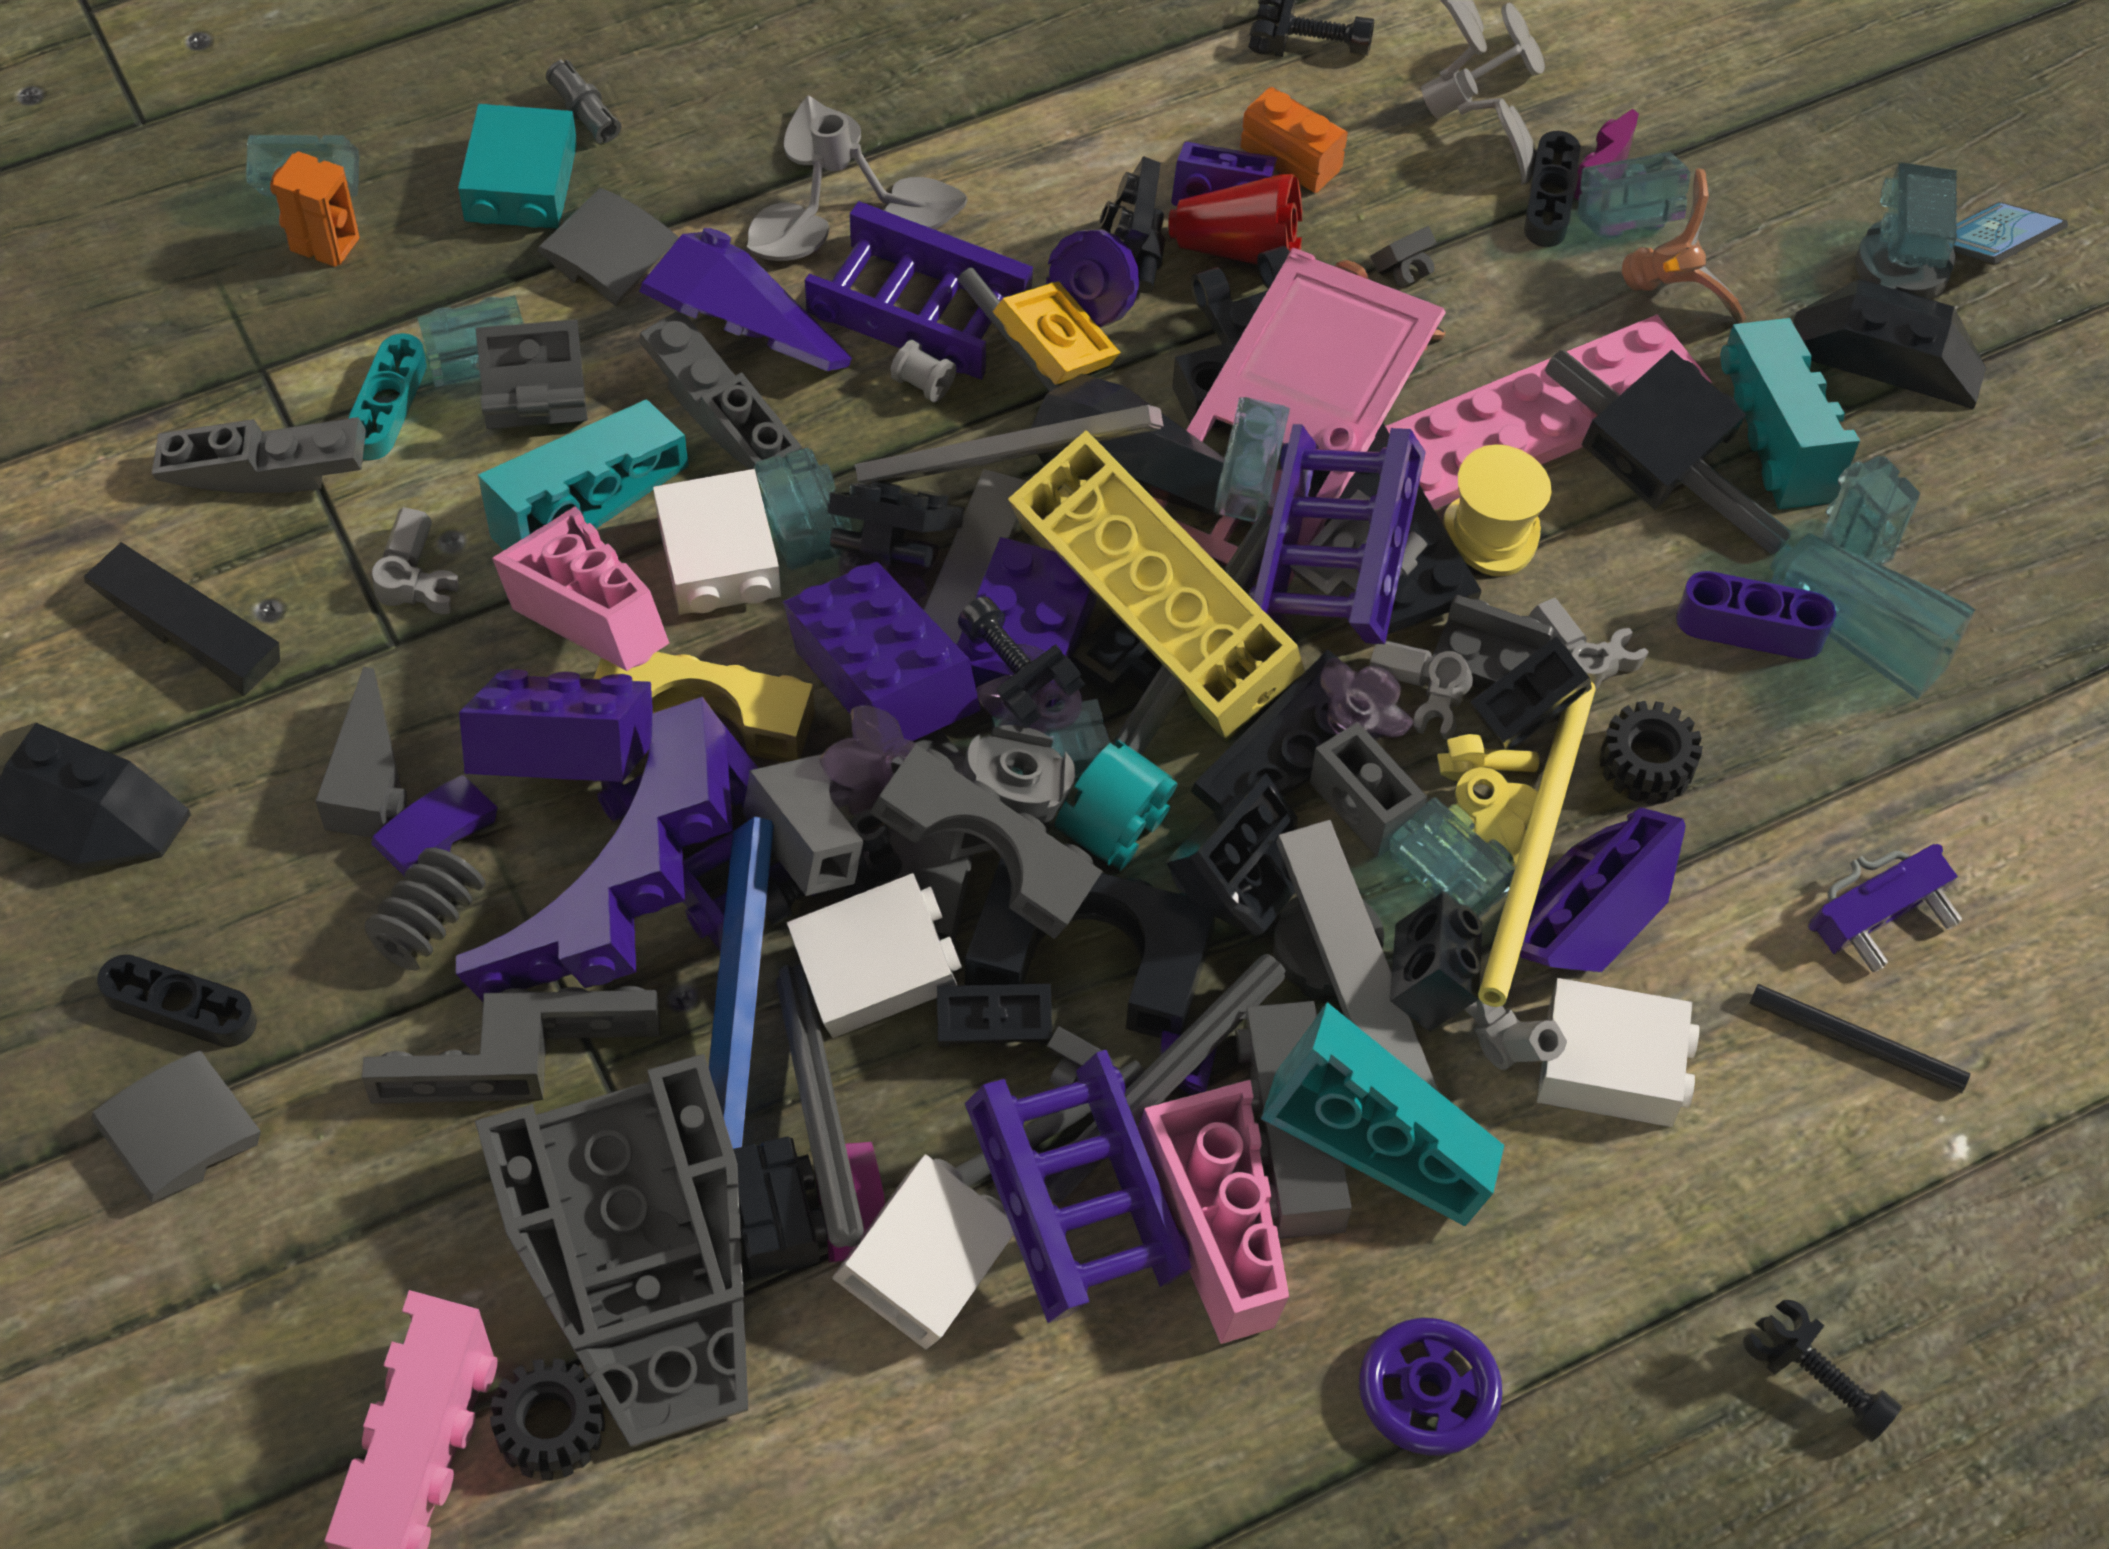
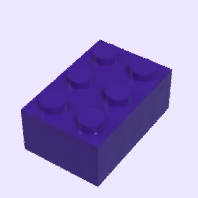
(1040, 601)
(557, 726)

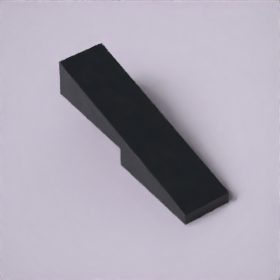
(187, 617)

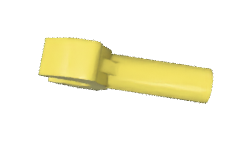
(1468, 753)

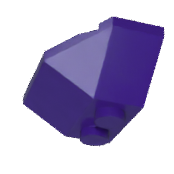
(1604, 892)

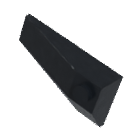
(1163, 461)

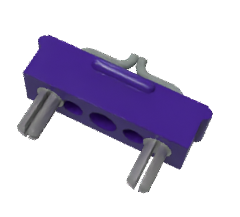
(1884, 899)

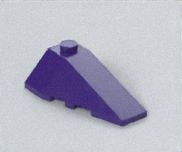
(725, 282)

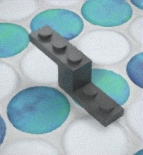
(512, 1045)

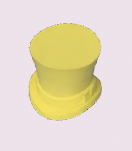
(1498, 509)

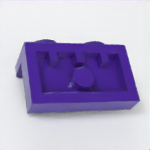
(1213, 168)

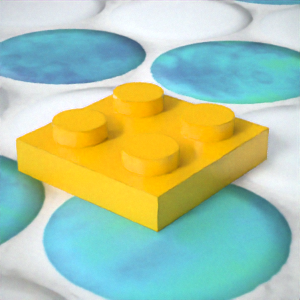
(1056, 332)

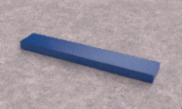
(740, 970)

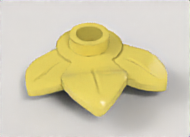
(1501, 816)

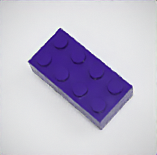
(882, 651)

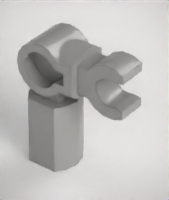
(397, 575)
(1597, 660)
(1446, 674)
(1511, 1041)

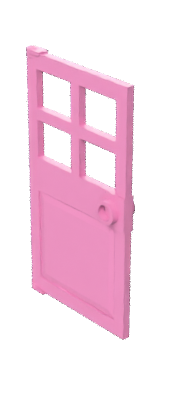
(1328, 352)

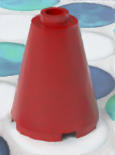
(1240, 219)

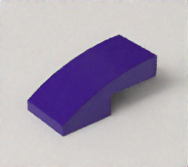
(434, 822)

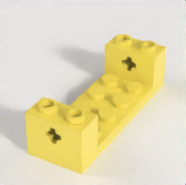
(1159, 584)

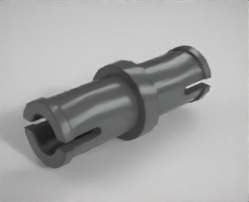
(584, 101)

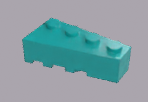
(1788, 413)
(592, 468)
(1382, 1119)

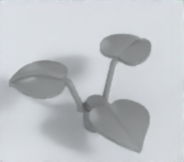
(1455, 88)
(829, 141)

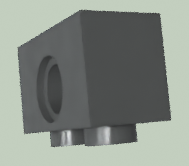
(1365, 787)

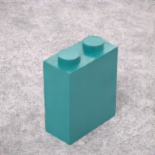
(518, 166)

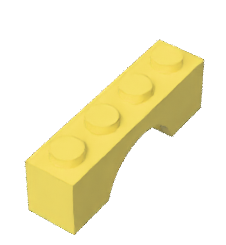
(766, 708)

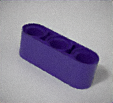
(1755, 615)

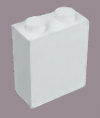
(717, 542)
(874, 954)
(1620, 1053)
(926, 1251)

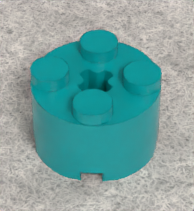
(1115, 803)

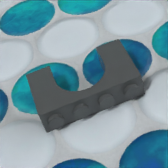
(811, 832)

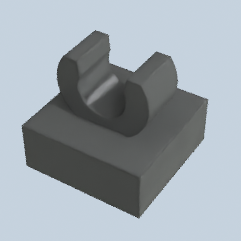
(1406, 252)
(1073, 1055)

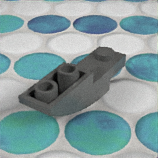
(713, 395)
(256, 461)

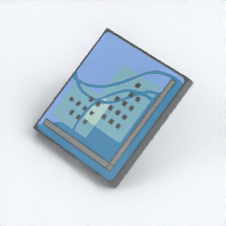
(2003, 231)

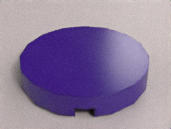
(1096, 273)

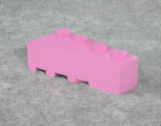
(582, 591)
(1219, 1198)
(416, 1428)

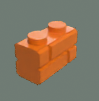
(1295, 135)
(315, 208)

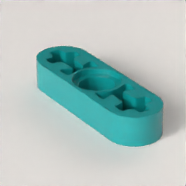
(384, 376)

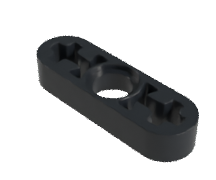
(1542, 201)
(192, 1019)

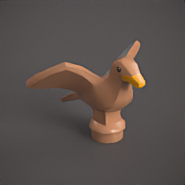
(1680, 258)

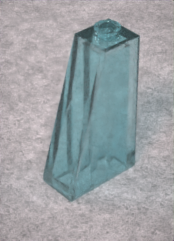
(1880, 614)

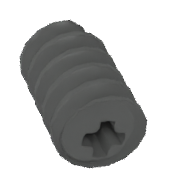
(419, 904)

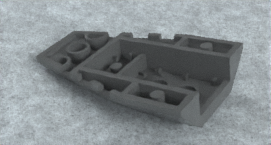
(634, 1242)

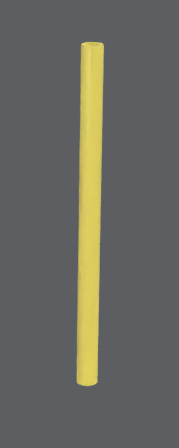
(1534, 853)

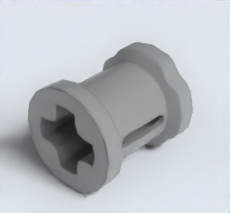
(923, 371)

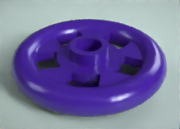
(1439, 1340)

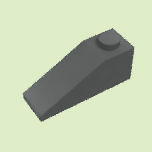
(362, 777)

